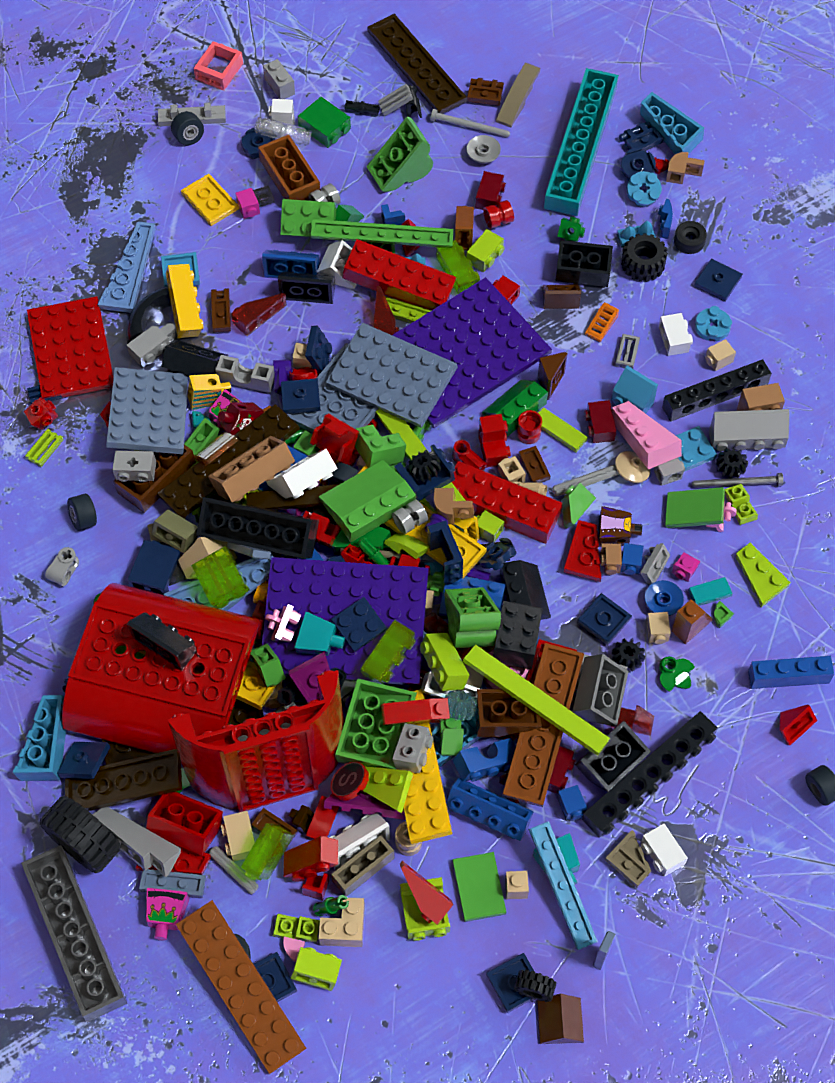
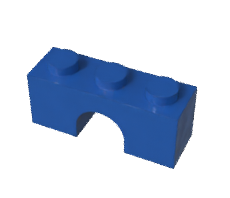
(473, 765)

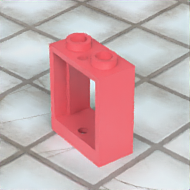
(215, 78)

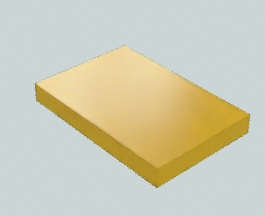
(210, 199)

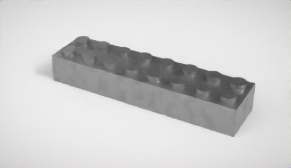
(74, 934)

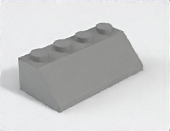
(749, 429)

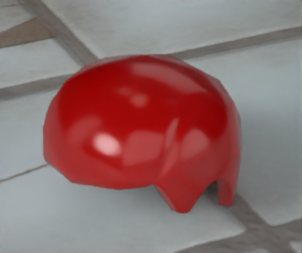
(303, 373)

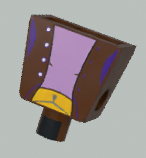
(616, 526)

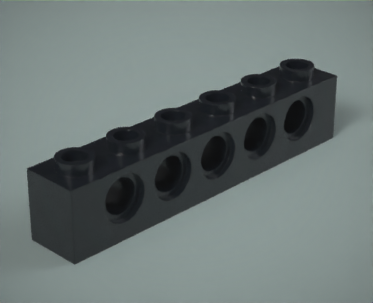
(715, 390)

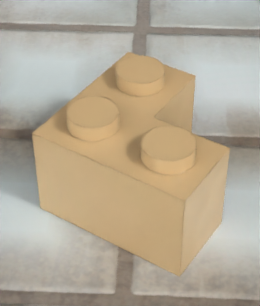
(199, 550)
(345, 930)

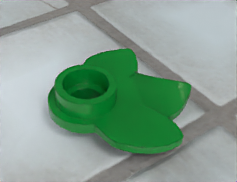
(678, 675)

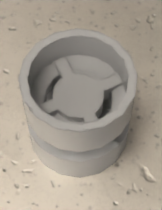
(327, 194)
(412, 515)

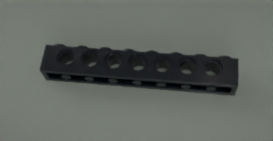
(698, 725)

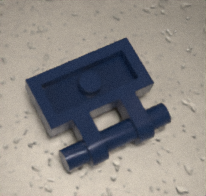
(646, 139)

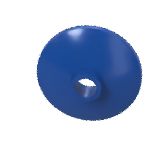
(664, 590)

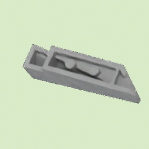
(140, 843)

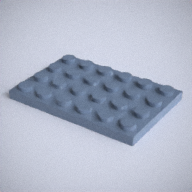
(392, 374)
(338, 404)
(148, 411)

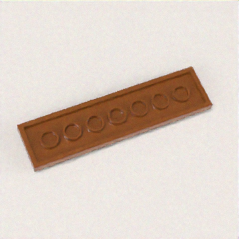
(539, 747)
(241, 987)

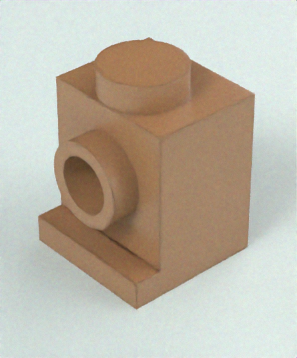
(611, 558)

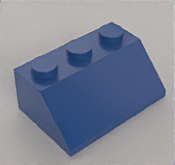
(280, 261)
(494, 590)

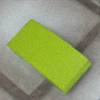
(741, 502)
(406, 543)
(296, 928)

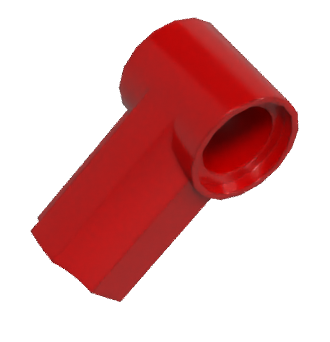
(468, 457)

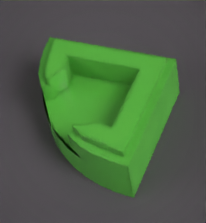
(722, 614)

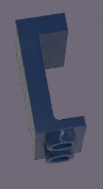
(425, 489)
(441, 537)
(154, 567)

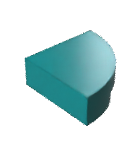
(198, 418)

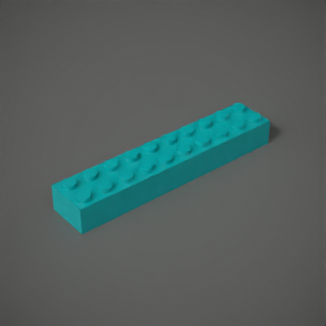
(581, 142)

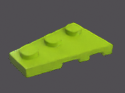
(762, 574)
(389, 786)

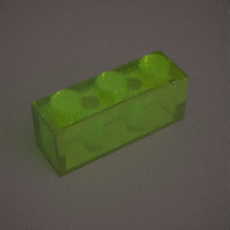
(456, 264)
(388, 653)

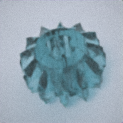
(461, 705)

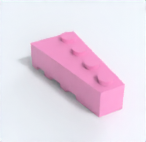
(646, 436)

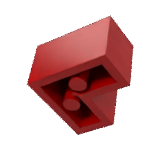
(492, 439)

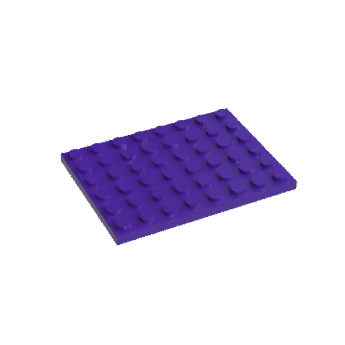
(483, 338)
(332, 587)

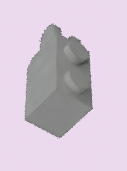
(151, 344)

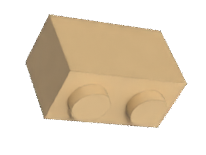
(239, 834)

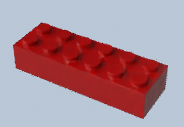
(398, 276)
(515, 505)

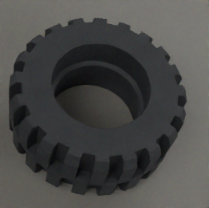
(80, 834)

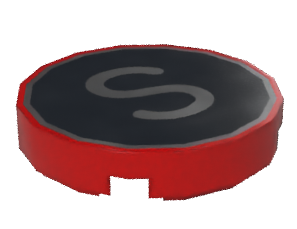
(349, 781)

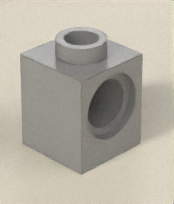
(669, 471)

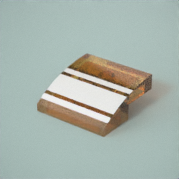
(215, 448)

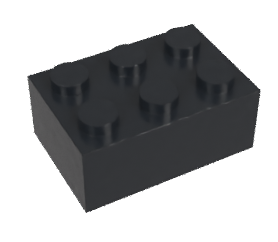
(584, 263)
(517, 635)

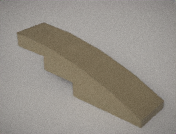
(517, 95)

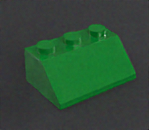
(521, 397)

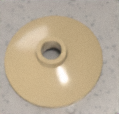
(631, 467)

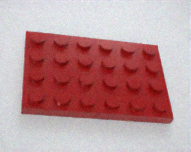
(70, 348)

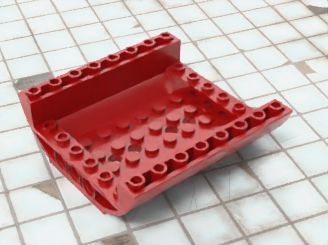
(134, 697)
(267, 765)

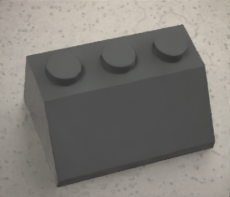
(600, 690)

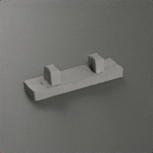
(207, 114)

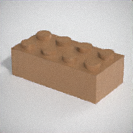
(251, 469)

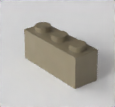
(363, 866)

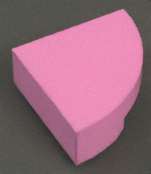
(292, 947)

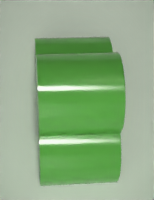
(402, 158)
(471, 617)

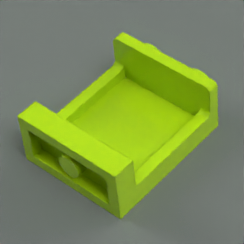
(417, 926)

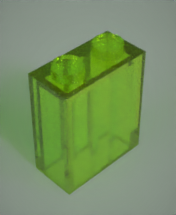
(220, 578)
(266, 852)

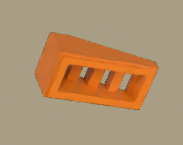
(607, 312)

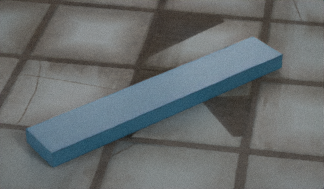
(562, 885)

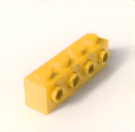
(183, 300)

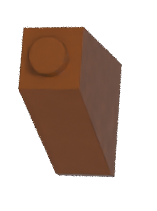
(464, 226)
(690, 621)

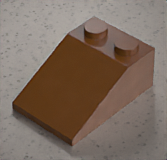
(502, 714)

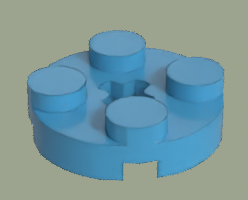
(647, 179)
(714, 315)

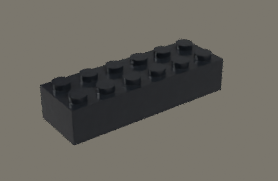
(257, 527)

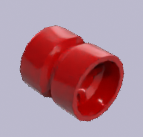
(498, 214)
(529, 427)

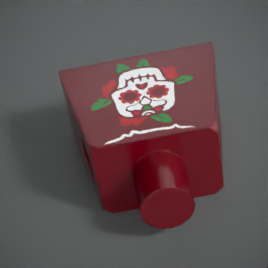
(238, 416)

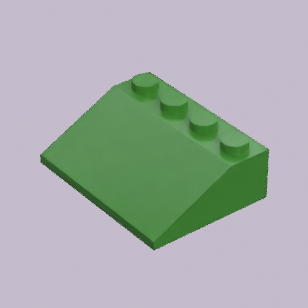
(367, 499)
(363, 733)

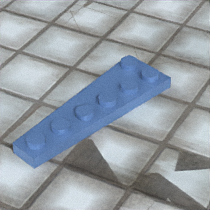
(127, 279)

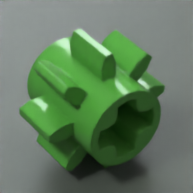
(436, 583)

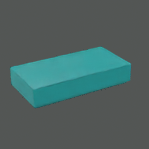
(710, 591)

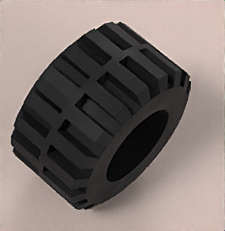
(644, 246)

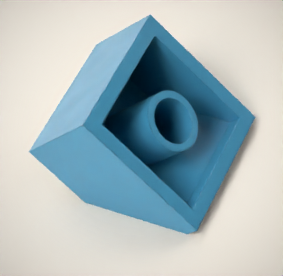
(636, 389)

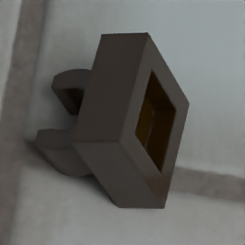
(302, 818)

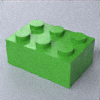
(298, 215)

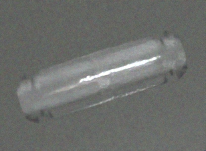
(279, 129)

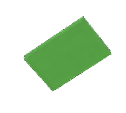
(695, 507)
(479, 886)

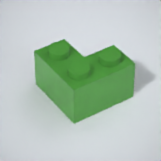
(376, 448)

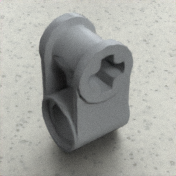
(62, 566)

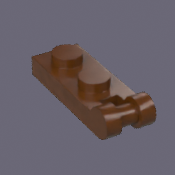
(221, 310)

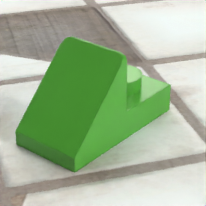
(202, 436)
(451, 737)

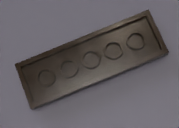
(128, 781)

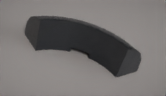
(143, 310)

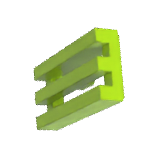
(42, 445)

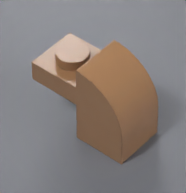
(681, 165)
(449, 508)

